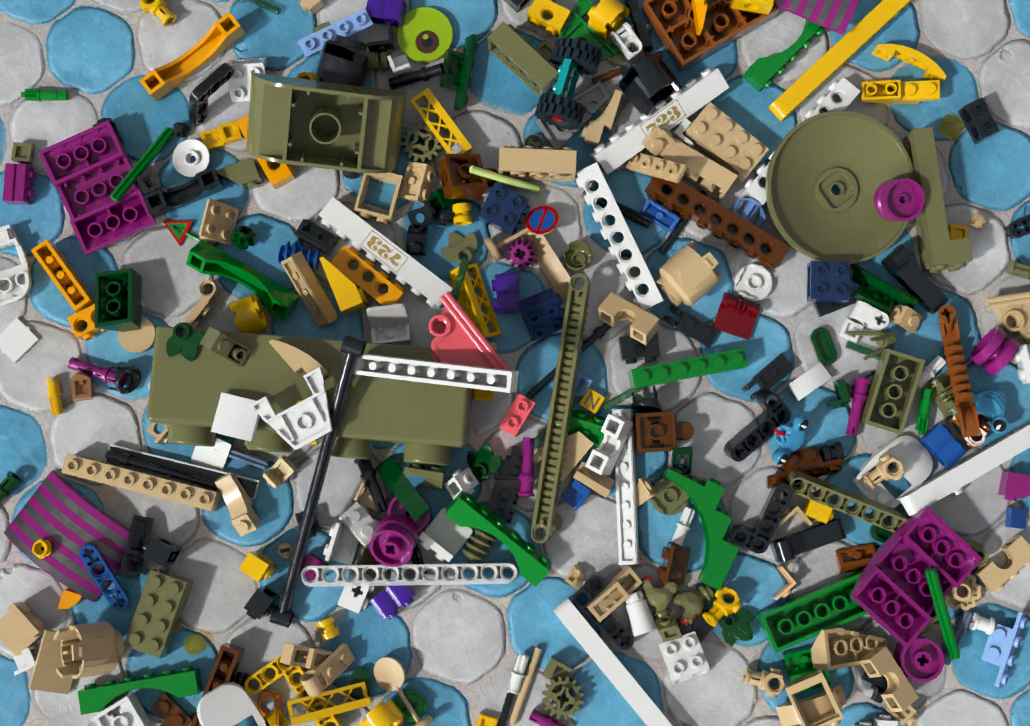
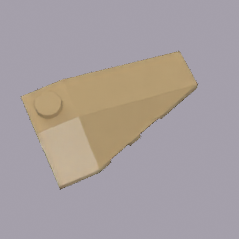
(842, 648)

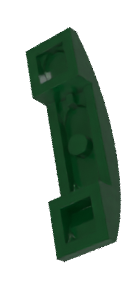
(402, 488)

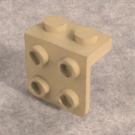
(20, 628)

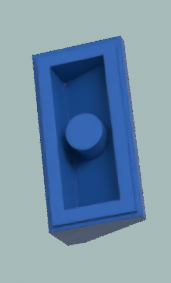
(661, 215)

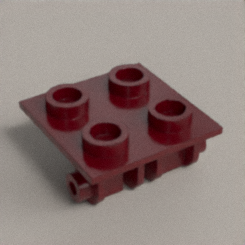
(736, 316)

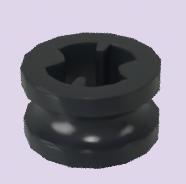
(443, 219)

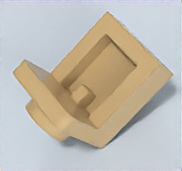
(905, 318)
(279, 472)

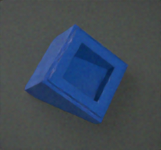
(1015, 518)

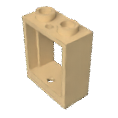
(389, 178)
(805, 682)

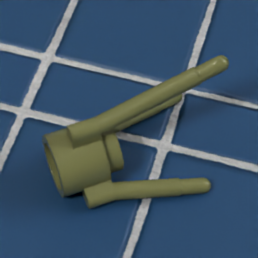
(882, 339)

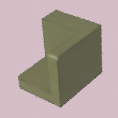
(556, 667)

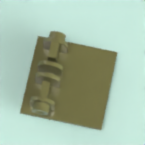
(943, 394)

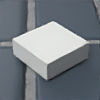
(850, 325)

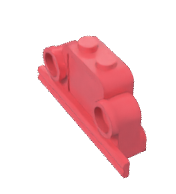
(459, 339)

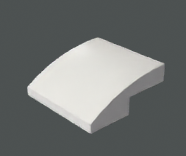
(235, 417)

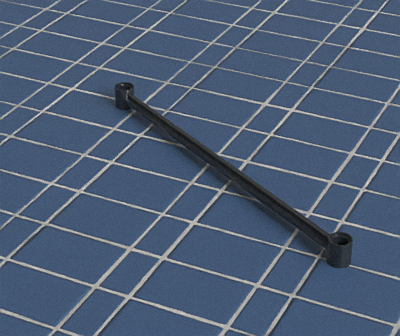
(353, 348)

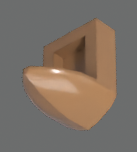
(81, 387)

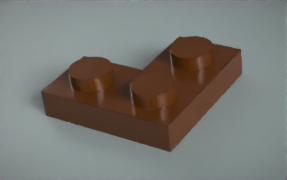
(171, 711)

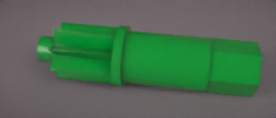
(45, 94)
(924, 411)

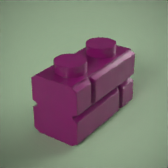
(18, 184)

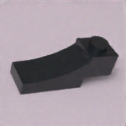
(133, 558)

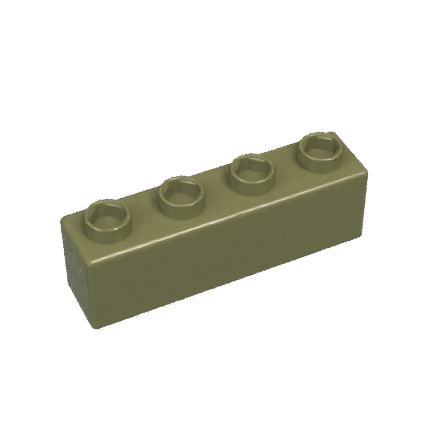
(376, 409)

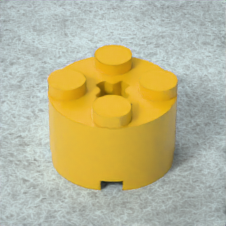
(607, 17)
(249, 315)
(384, 715)

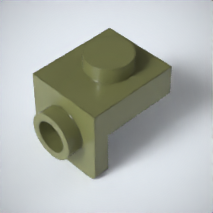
(668, 628)

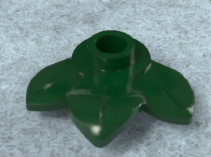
(185, 344)
(483, 459)
(738, 628)

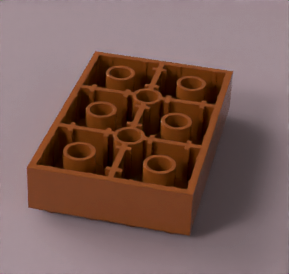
(676, 27)

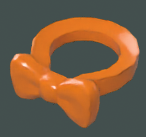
(265, 693)

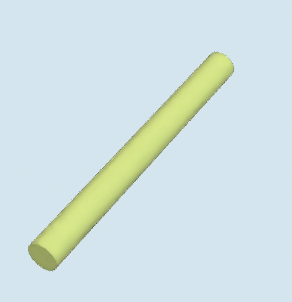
(504, 179)

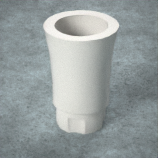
(639, 614)

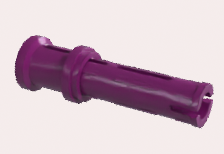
(105, 374)
(858, 396)
(526, 477)

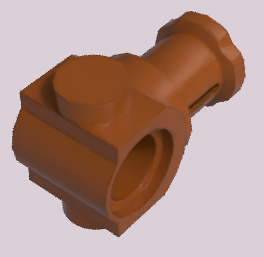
(972, 441)

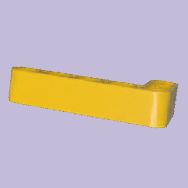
(288, 671)

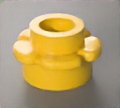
(36, 548)

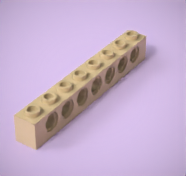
(141, 482)

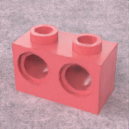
(517, 415)

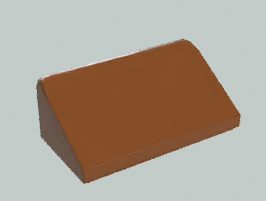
(854, 557)

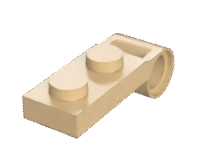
(204, 306)
(319, 679)

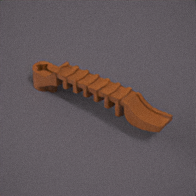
(957, 371)

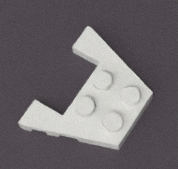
(303, 421)

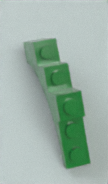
(718, 552)

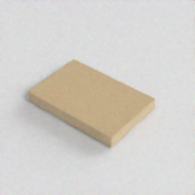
(44, 672)

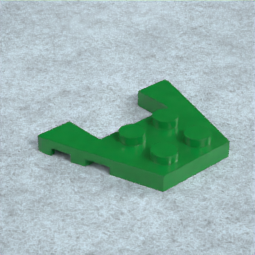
(578, 28)

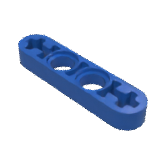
(102, 577)

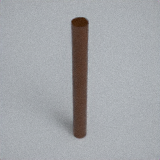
(616, 72)

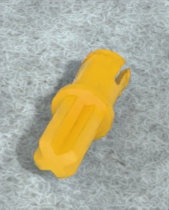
(54, 396)

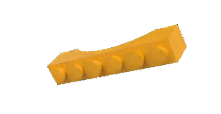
(218, 38)

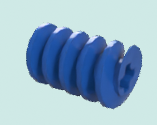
(312, 258)

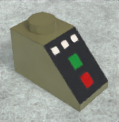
(242, 174)

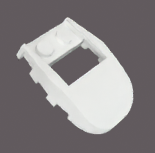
(15, 281)
(916, 467)
(227, 706)

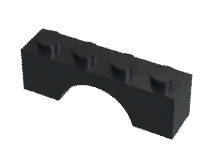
(167, 200)

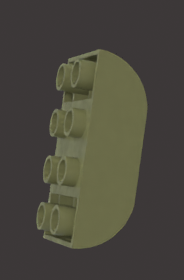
(324, 124)

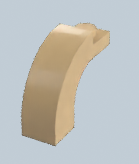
(812, 707)

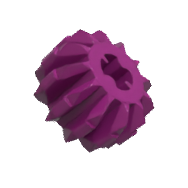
(520, 260)

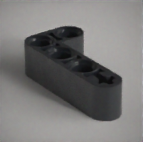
(913, 279)
(755, 426)
(765, 516)
(806, 540)
(593, 593)

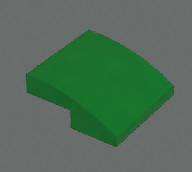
(799, 664)

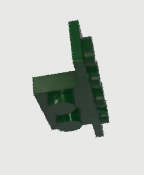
(457, 71)
(879, 292)

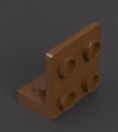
(674, 564)

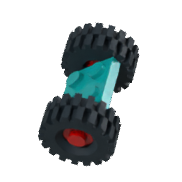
(572, 58)

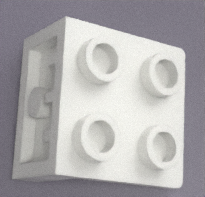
(241, 80)
(342, 545)
(684, 658)

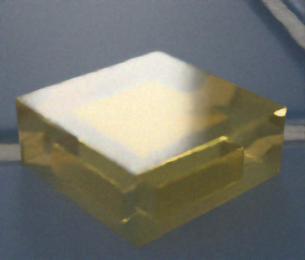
(950, 127)

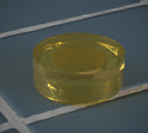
(194, 644)

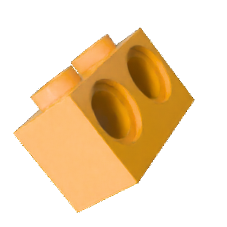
(85, 315)

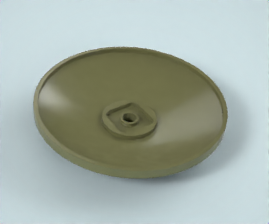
(843, 152)

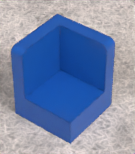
(576, 494)

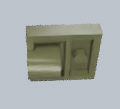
(433, 475)

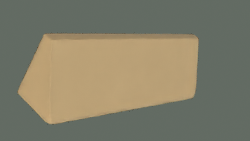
(550, 264)
(309, 289)

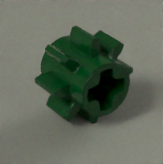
(243, 237)

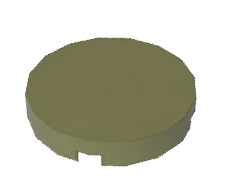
(669, 497)

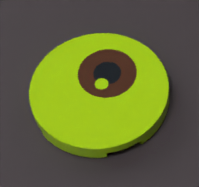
(425, 35)

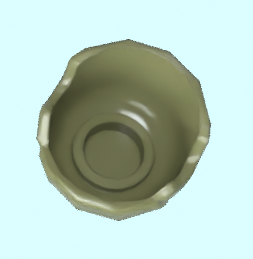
(577, 255)

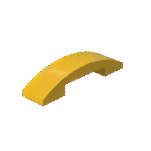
(911, 56)

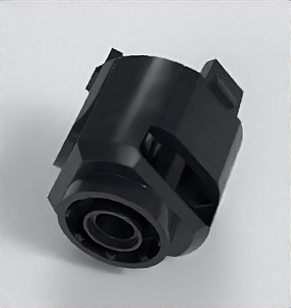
(343, 61)
(647, 82)

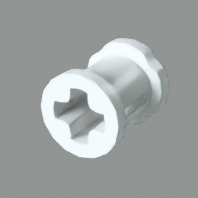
(982, 623)

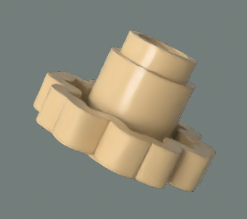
(964, 595)

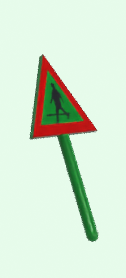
(180, 229)

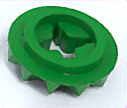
(420, 708)

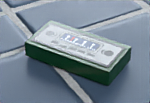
(682, 459)

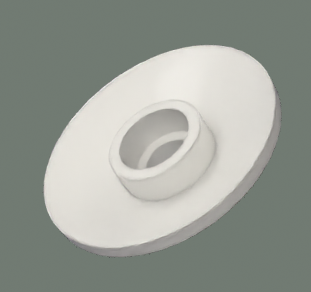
(183, 154)

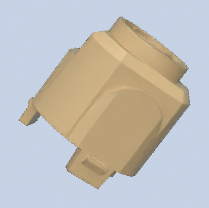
(688, 275)
(89, 649)

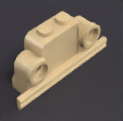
(1013, 314)

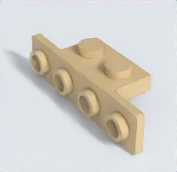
(656, 167)

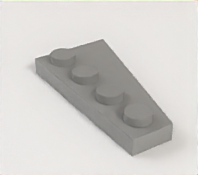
(592, 99)

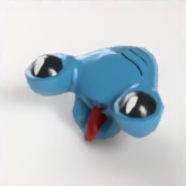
(992, 407)
(790, 438)

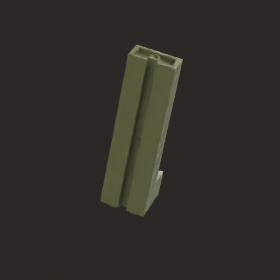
(934, 244)

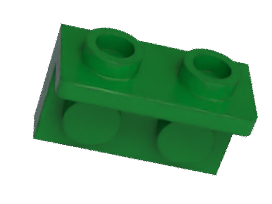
(587, 425)

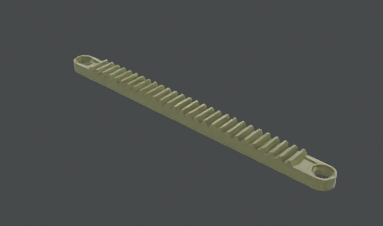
(560, 408)

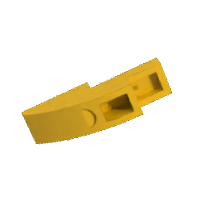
(900, 92)

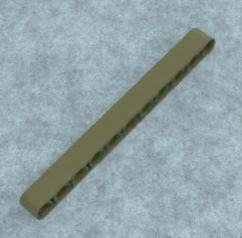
(859, 508)

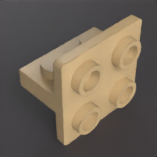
(218, 222)

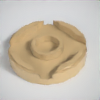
(138, 340)

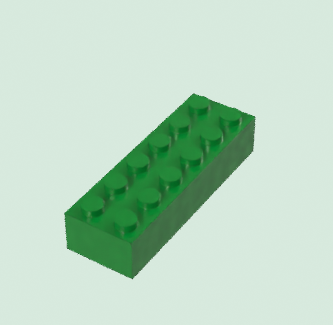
(810, 613)

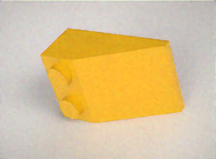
(345, 291)

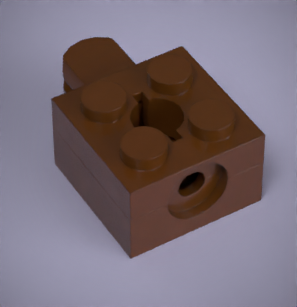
(455, 169)
(659, 432)

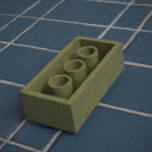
(522, 59)
(892, 391)
(158, 613)

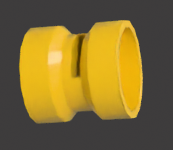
(462, 214)
(327, 628)

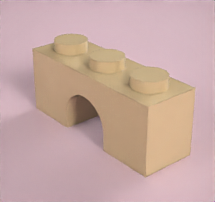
(616, 309)
(1017, 555)
(899, 692)

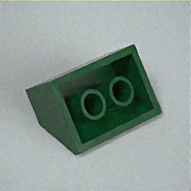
(118, 300)

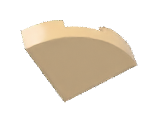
(575, 577)

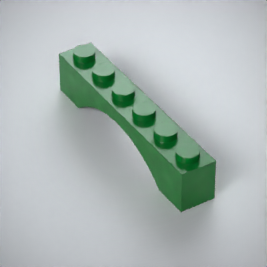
(765, 68)
(212, 261)
(687, 368)
(469, 513)
(181, 684)

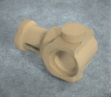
(882, 473)
(763, 680)

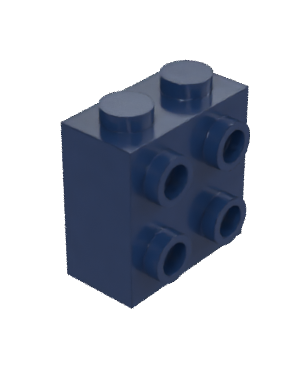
(504, 209)
(829, 281)
(542, 313)

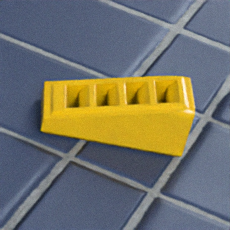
(276, 718)

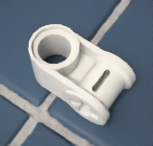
(626, 38)
(867, 315)

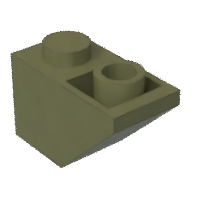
(225, 346)

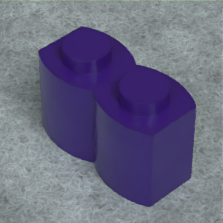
(387, 10)
(506, 292)
(391, 599)

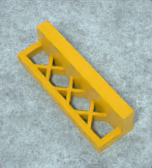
(444, 122)
(471, 302)
(335, 709)

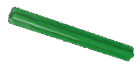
(142, 164)
(942, 613)

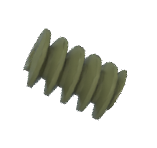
(479, 545)

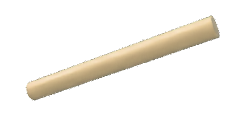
(525, 685)

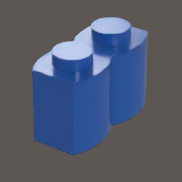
(943, 445)

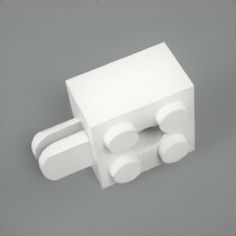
(124, 713)

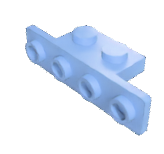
(347, 27)
(1001, 647)

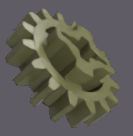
(414, 146)
(553, 695)

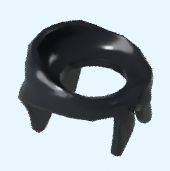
(135, 378)
(647, 405)

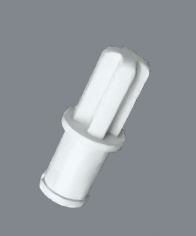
(930, 370)
(683, 526)
(518, 674)

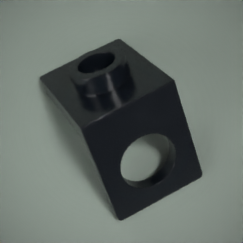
(384, 45)
(427, 211)

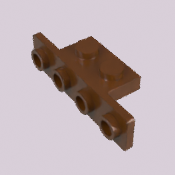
(808, 462)

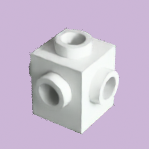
(463, 480)

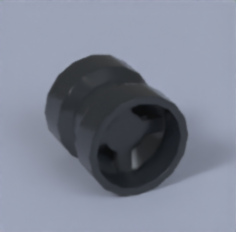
(831, 452)

